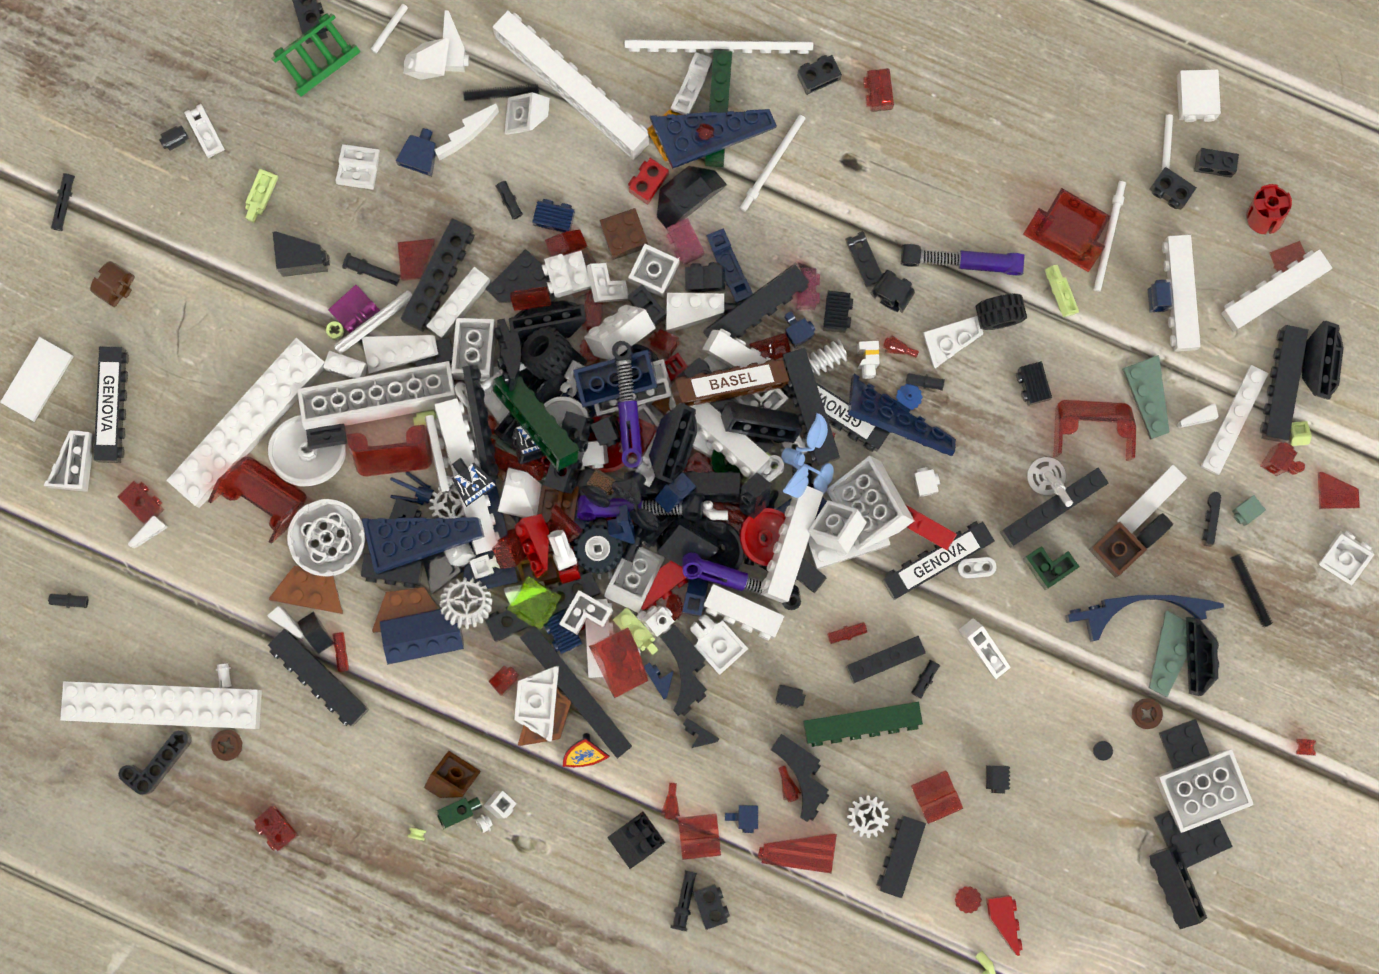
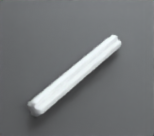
(373, 322)

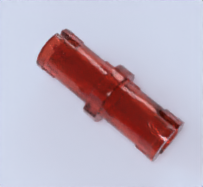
(847, 633)

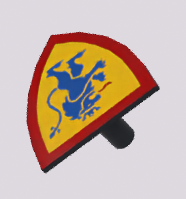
(584, 753)

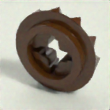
(1156, 713)
(224, 736)

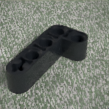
(160, 760)

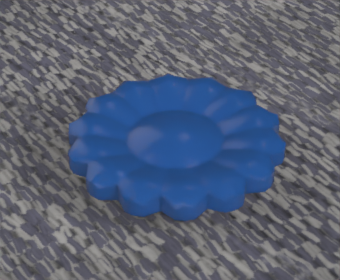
(909, 396)

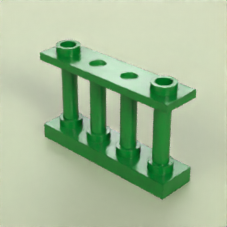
(318, 73)

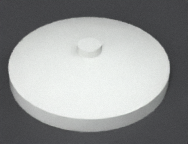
(295, 462)

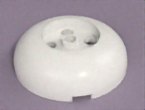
(305, 529)

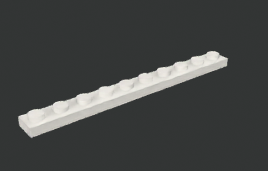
(726, 45)

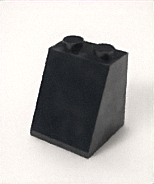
(298, 256)

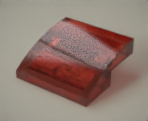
(937, 797)
(699, 836)

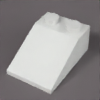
(633, 580)

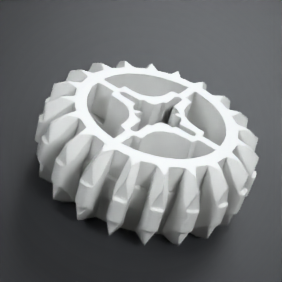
(449, 604)

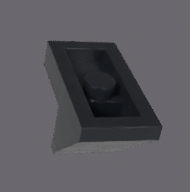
(704, 736)

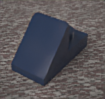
(675, 492)
(622, 527)
(661, 684)

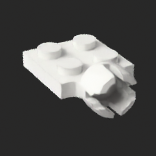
(717, 643)

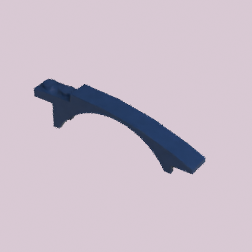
(1098, 617)

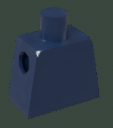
(418, 153)

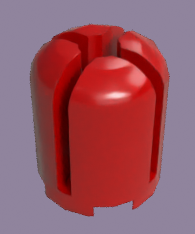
(1268, 209)

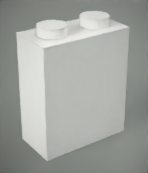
(1198, 95)

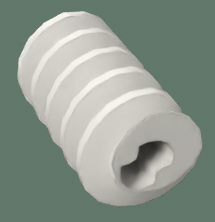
(827, 357)

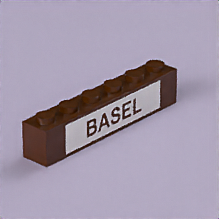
(730, 383)

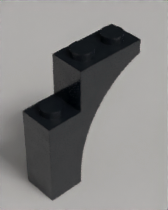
(688, 660)
(803, 766)

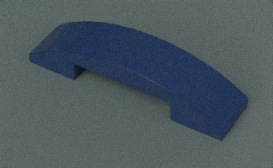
(725, 256)

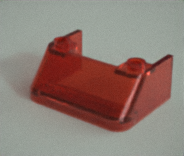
(1070, 412)
(264, 490)

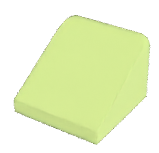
(1300, 433)

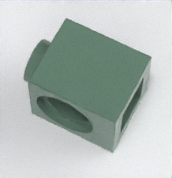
(1248, 510)

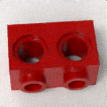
(652, 182)

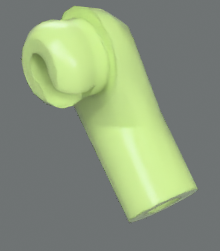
(986, 963)

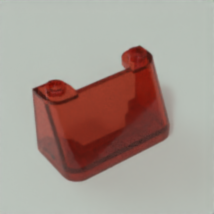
(391, 458)

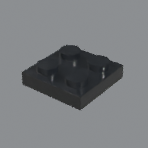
(1184, 744)

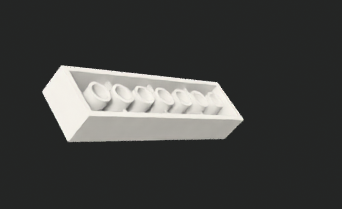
(376, 396)

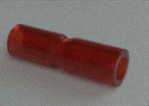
(340, 649)

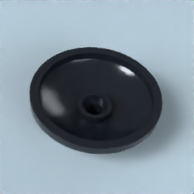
(733, 553)

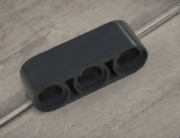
(810, 576)

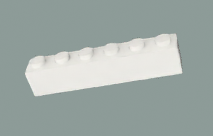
(1181, 276)
(1278, 289)
(736, 447)
(791, 545)

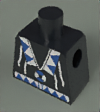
(525, 446)
(471, 481)

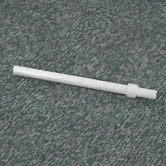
(753, 193)
(1117, 202)

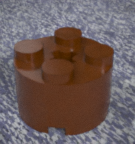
(112, 283)

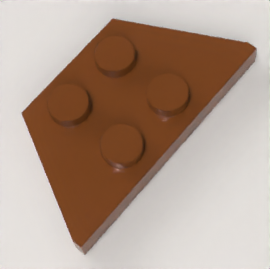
(308, 591)
(404, 603)
(561, 712)

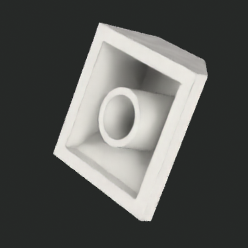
(427, 59)
(525, 112)
(520, 494)

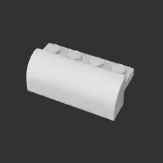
(663, 391)

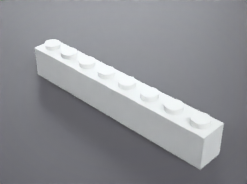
(458, 446)

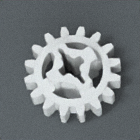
(441, 506)
(863, 827)

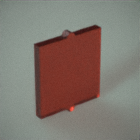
(1286, 255)

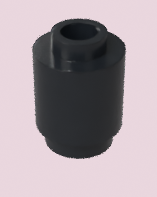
(173, 138)

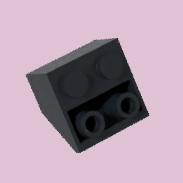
(636, 840)

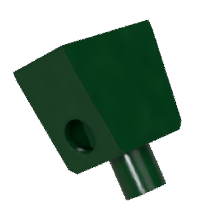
(449, 816)

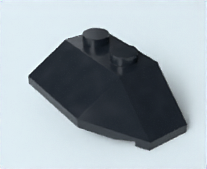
(687, 193)
(561, 315)
(1323, 360)
(673, 442)
(1201, 656)

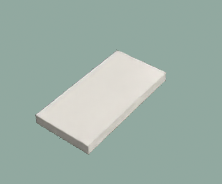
(36, 379)

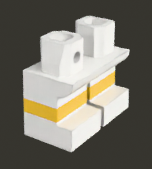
(870, 360)

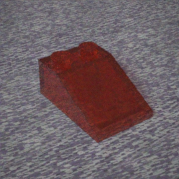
(619, 662)

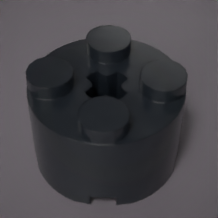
(893, 292)

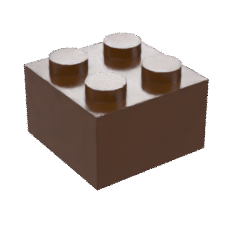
(623, 233)
(1117, 549)

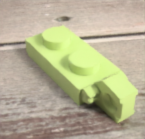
(260, 194)
(1062, 291)
(639, 632)

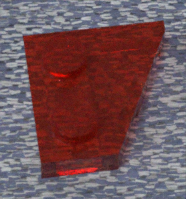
(413, 257)
(1336, 493)
(561, 521)

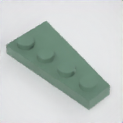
(1148, 392)

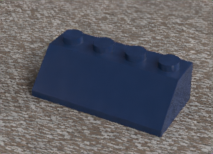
(600, 381)
(419, 636)

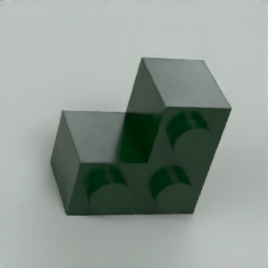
(1049, 571)

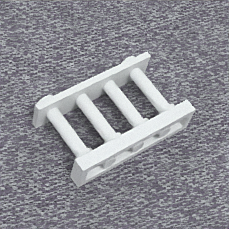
(438, 444)

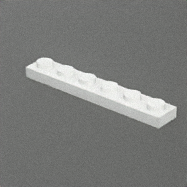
(1234, 420)

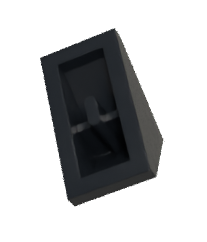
(315, 632)

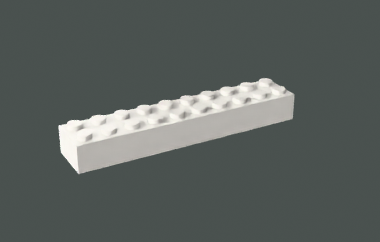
(571, 85)
(247, 422)
(161, 705)

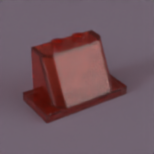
(1070, 229)

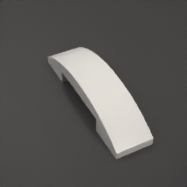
(692, 84)

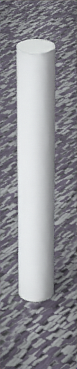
(389, 28)
(1167, 141)

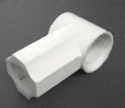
(563, 554)

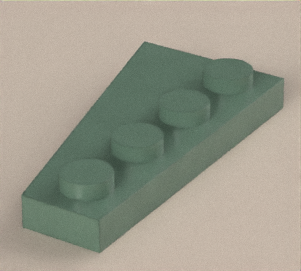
(1169, 655)

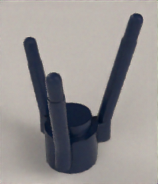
(423, 493)

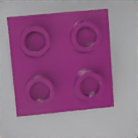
(353, 309)

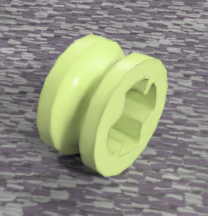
(336, 325)
(416, 833)

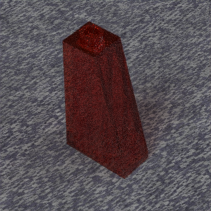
(805, 853)

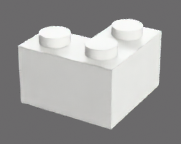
(772, 399)
(583, 608)

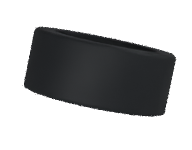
(1154, 530)

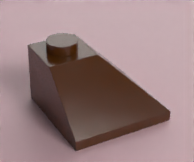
(451, 777)

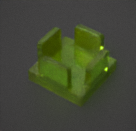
(534, 603)

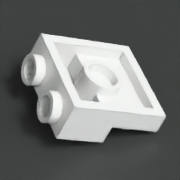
(566, 273)
(1347, 557)

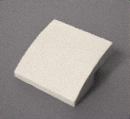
(357, 166)

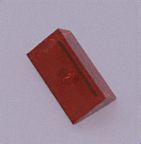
(530, 298)
(772, 347)

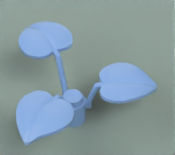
(799, 482)

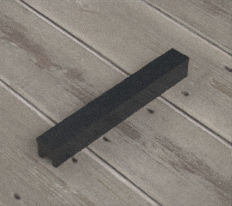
(577, 692)

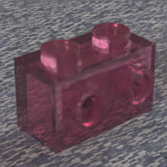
(685, 241)
(809, 298)

